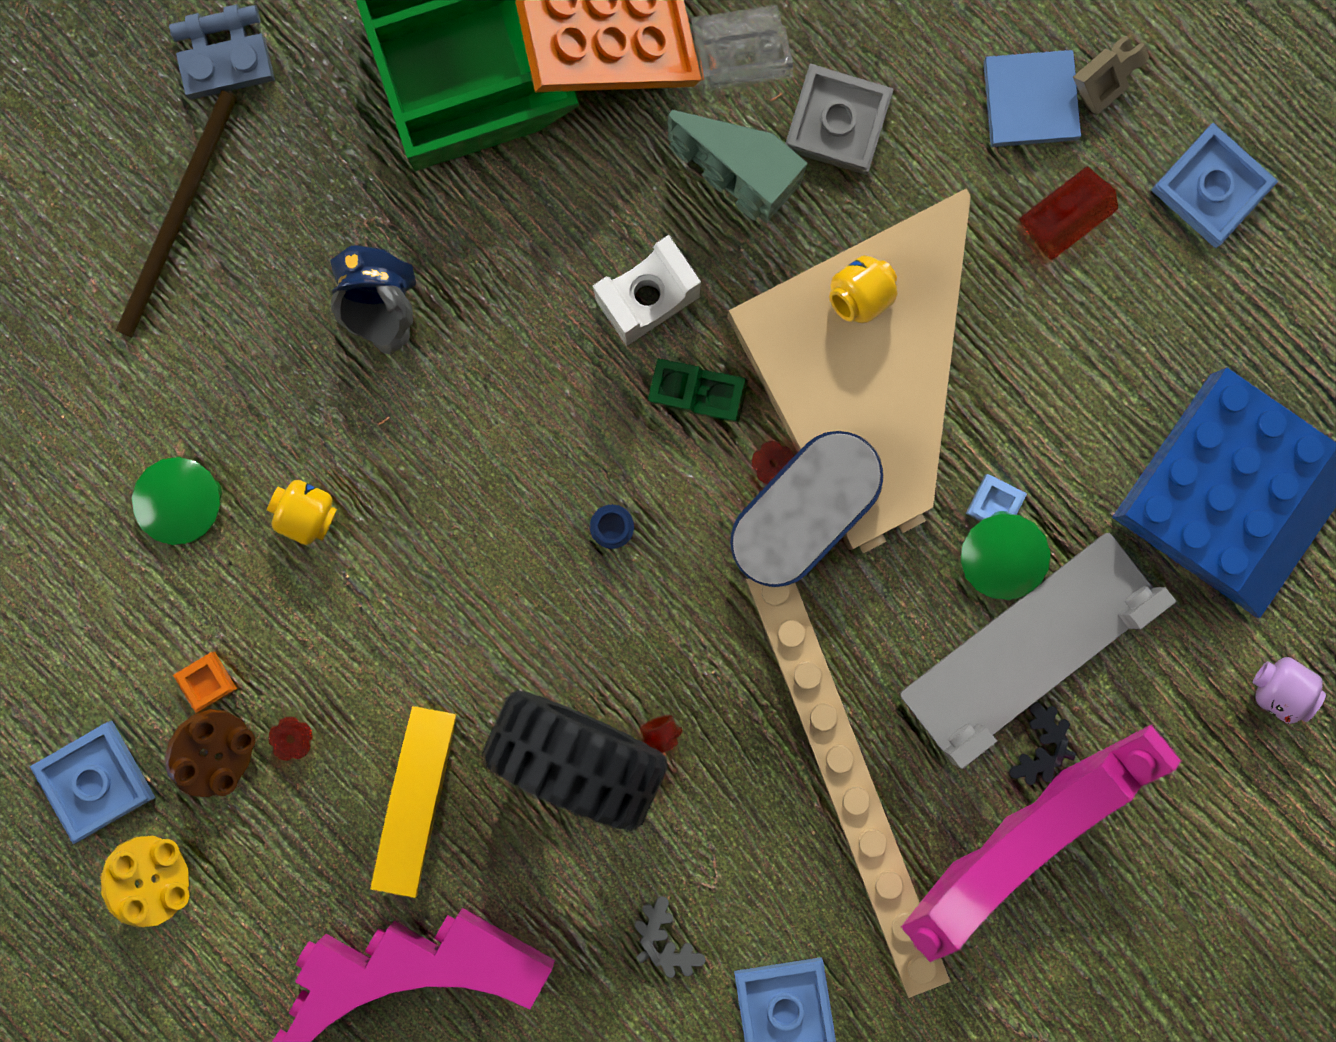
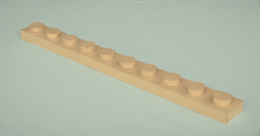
(846, 779)

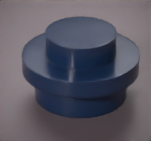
(612, 526)

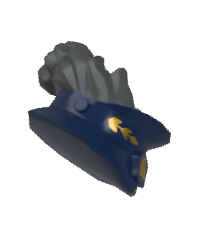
(373, 296)

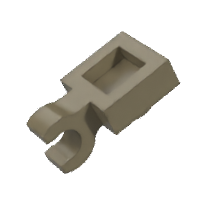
(1106, 74)

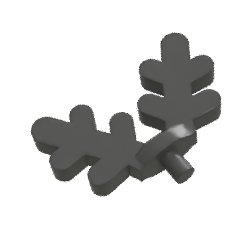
(667, 957)

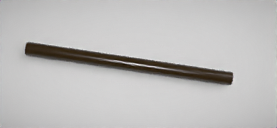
(176, 214)

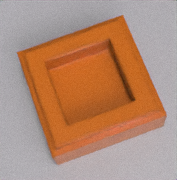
(205, 682)

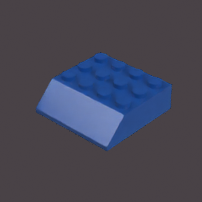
(1235, 491)

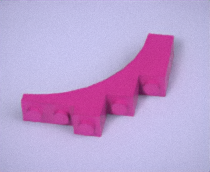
(470, 957)

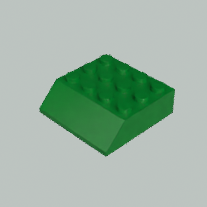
(457, 76)

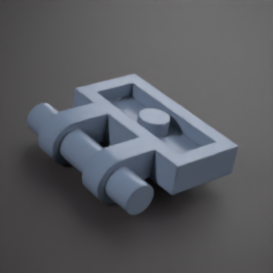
(222, 65)

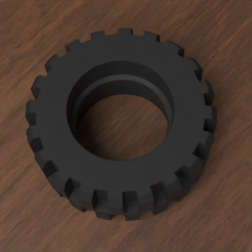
(574, 761)

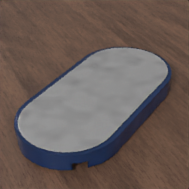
(807, 508)

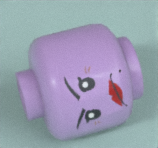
(1289, 690)

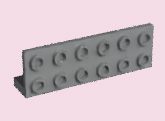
(1032, 648)

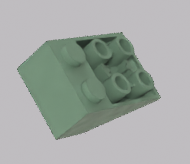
(741, 159)

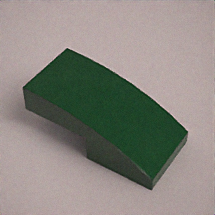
(698, 390)

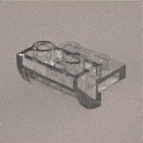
(741, 48)

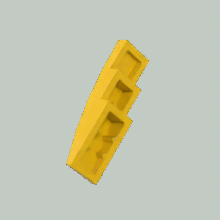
(413, 802)

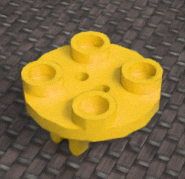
(150, 902)

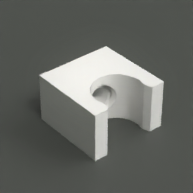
(663, 270)

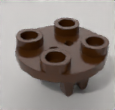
(203, 773)

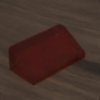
(1070, 212)

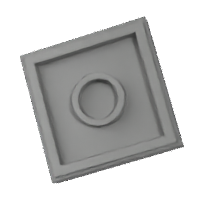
(838, 119)

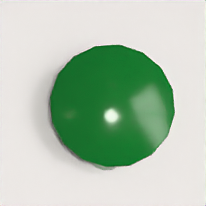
(176, 501)
(1005, 556)

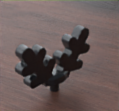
(1045, 762)

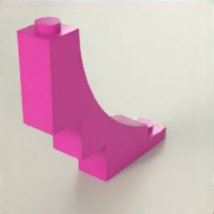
(1032, 836)

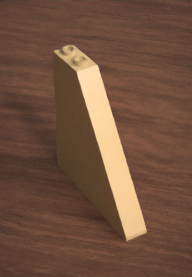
(873, 376)

